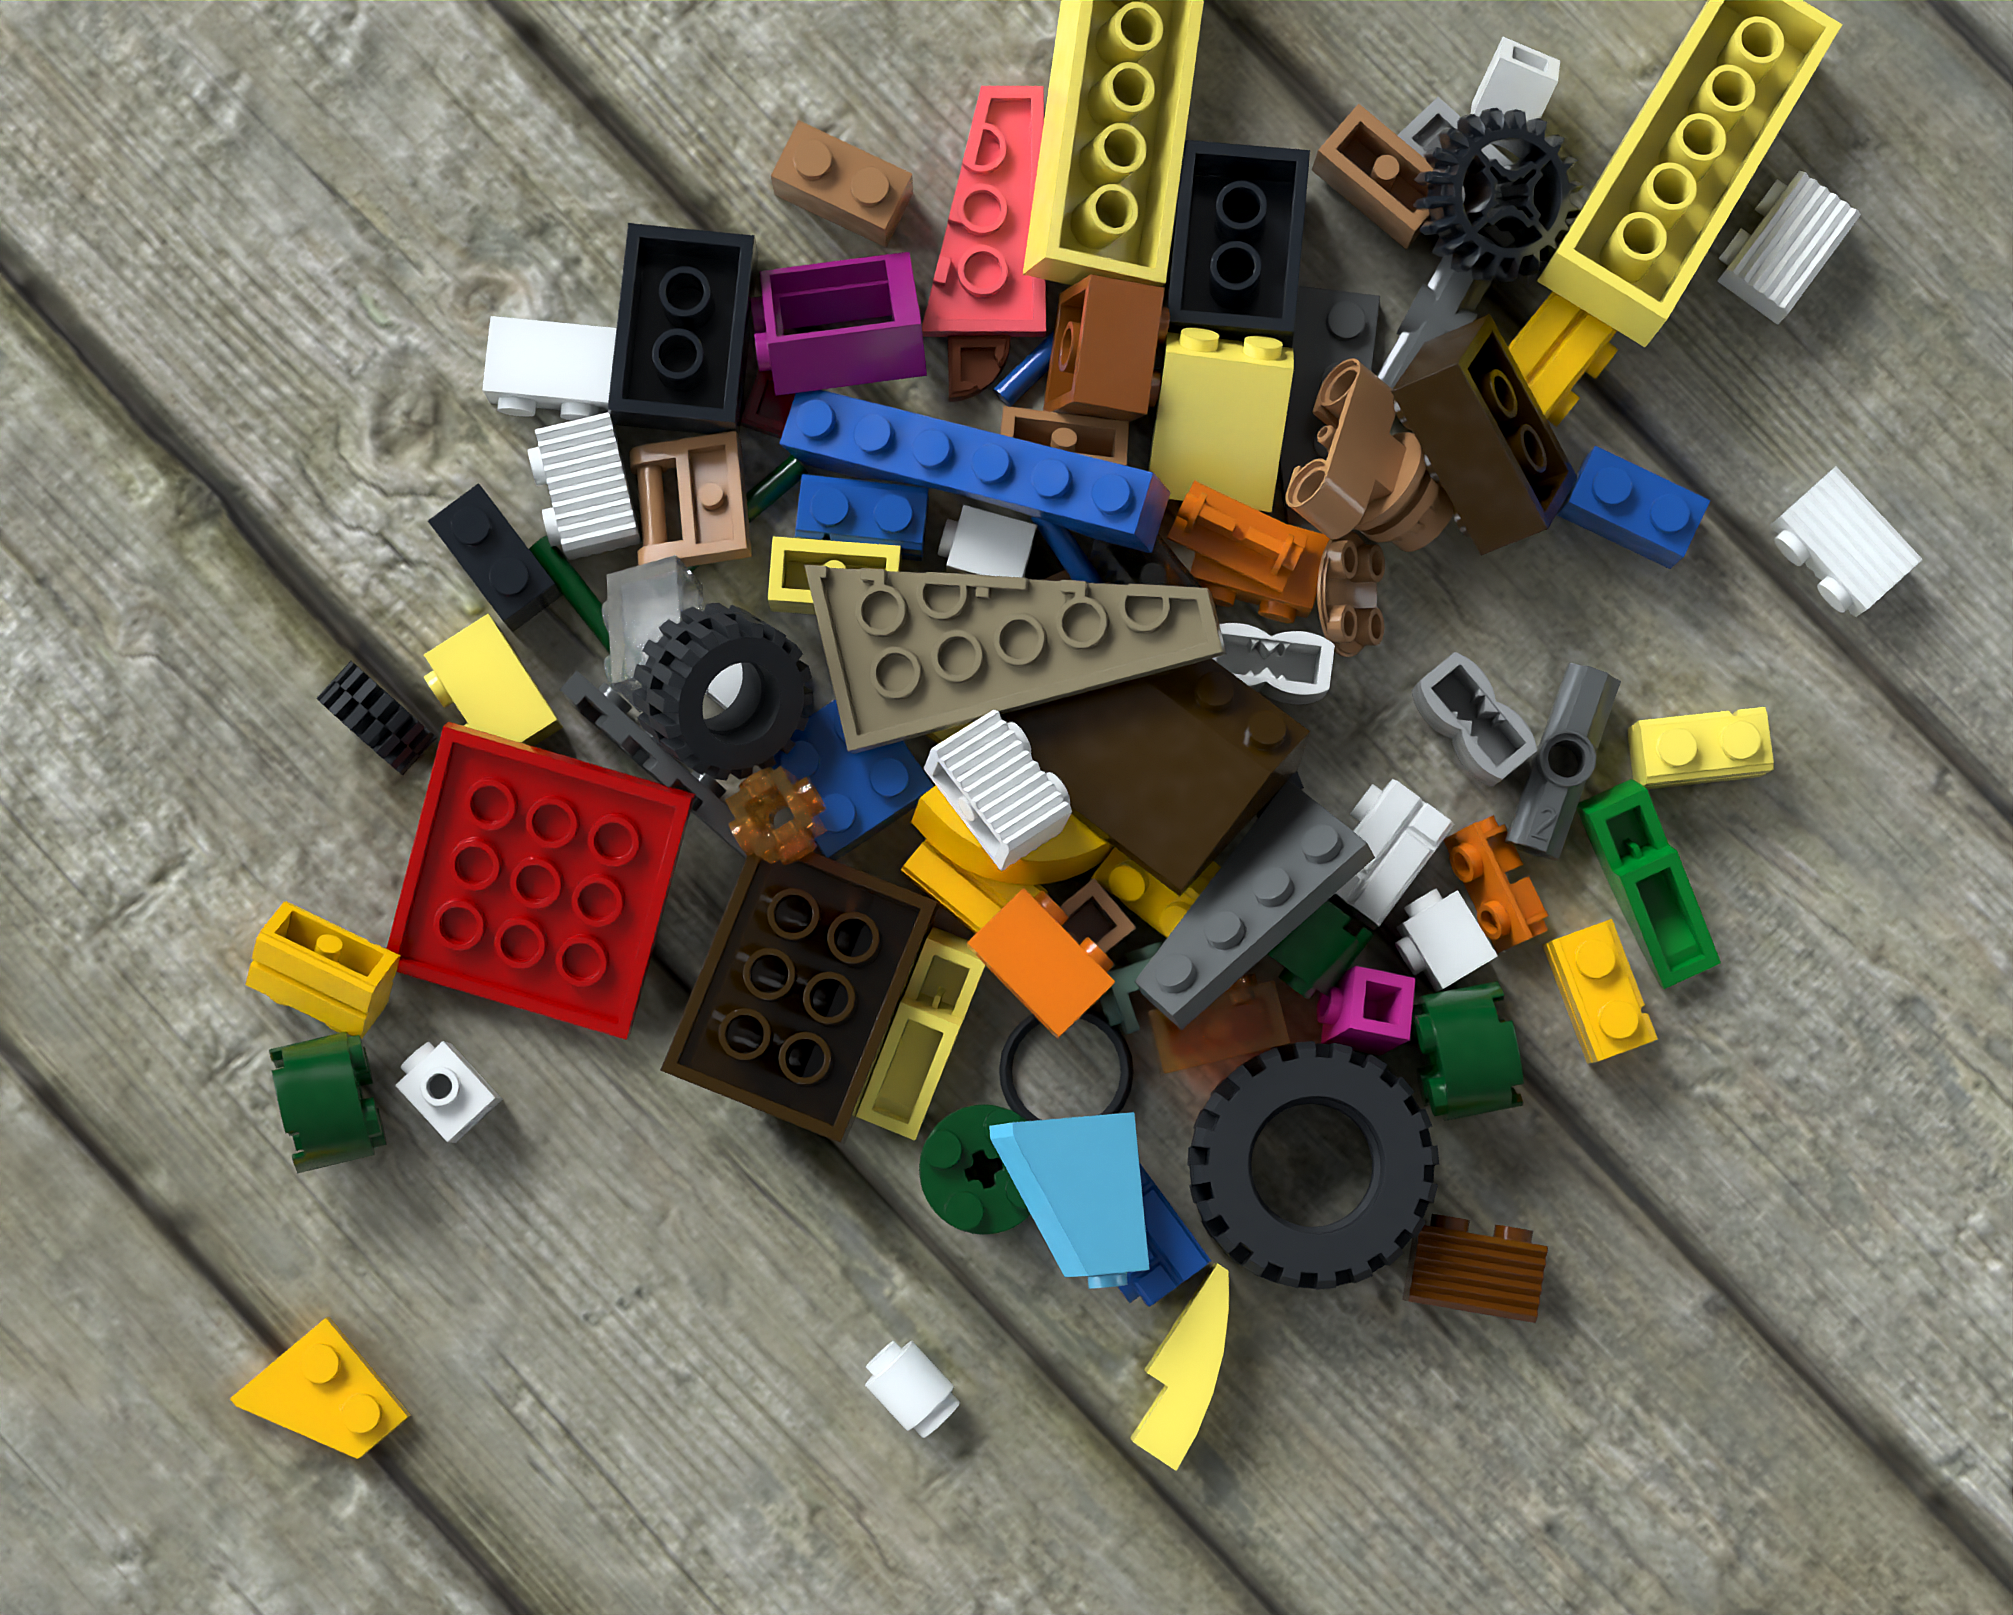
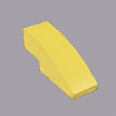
(922, 1034)
(1189, 1368)

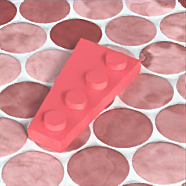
(983, 252)

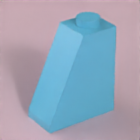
(1081, 1191)

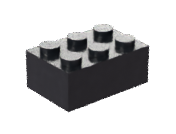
(1238, 240)
(683, 329)

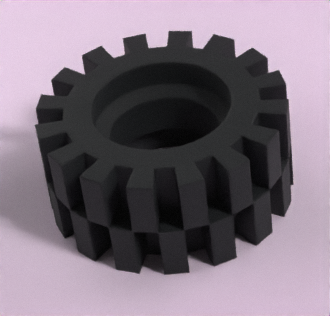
(376, 718)

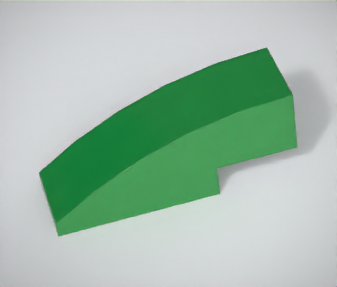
(1648, 882)

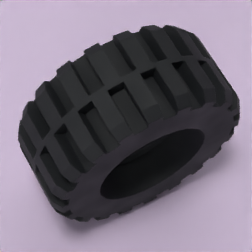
(1398, 1146)

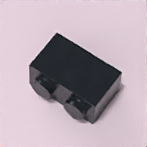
(495, 557)

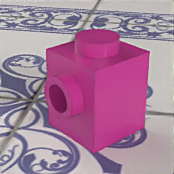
(1368, 1011)

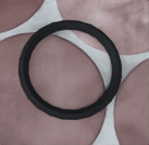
(1090, 1016)

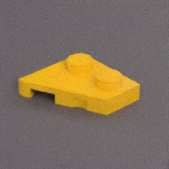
(325, 1393)

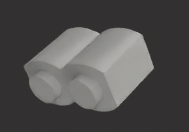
(1463, 707)

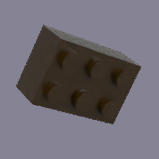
(1484, 435)

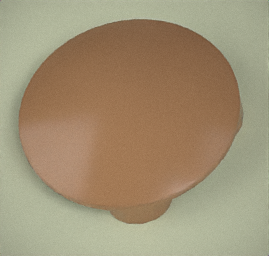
(1349, 594)

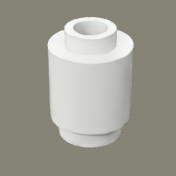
(911, 1387)

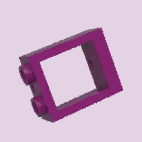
(832, 295)

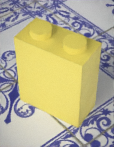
(1221, 415)

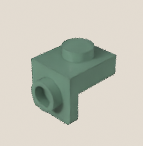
(1116, 1000)

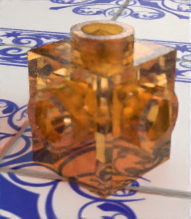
(759, 802)

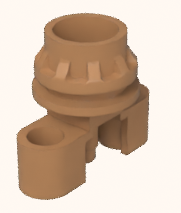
(1370, 476)

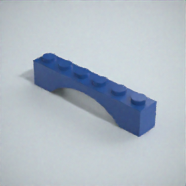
(1031, 478)

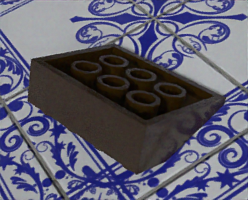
(1167, 762)
(801, 990)

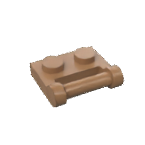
(709, 497)

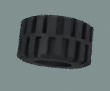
(759, 717)

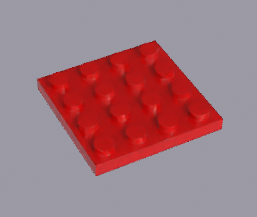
(538, 880)

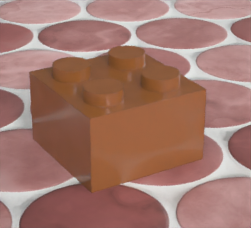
(1106, 349)

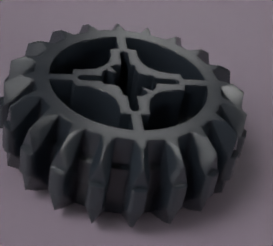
(1531, 223)

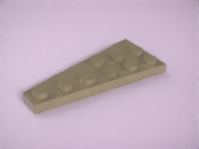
(951, 646)

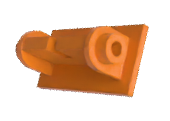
(1237, 536)
(1504, 910)

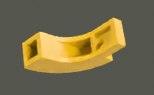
(1059, 859)

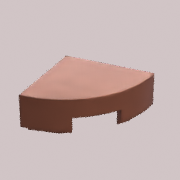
(975, 363)

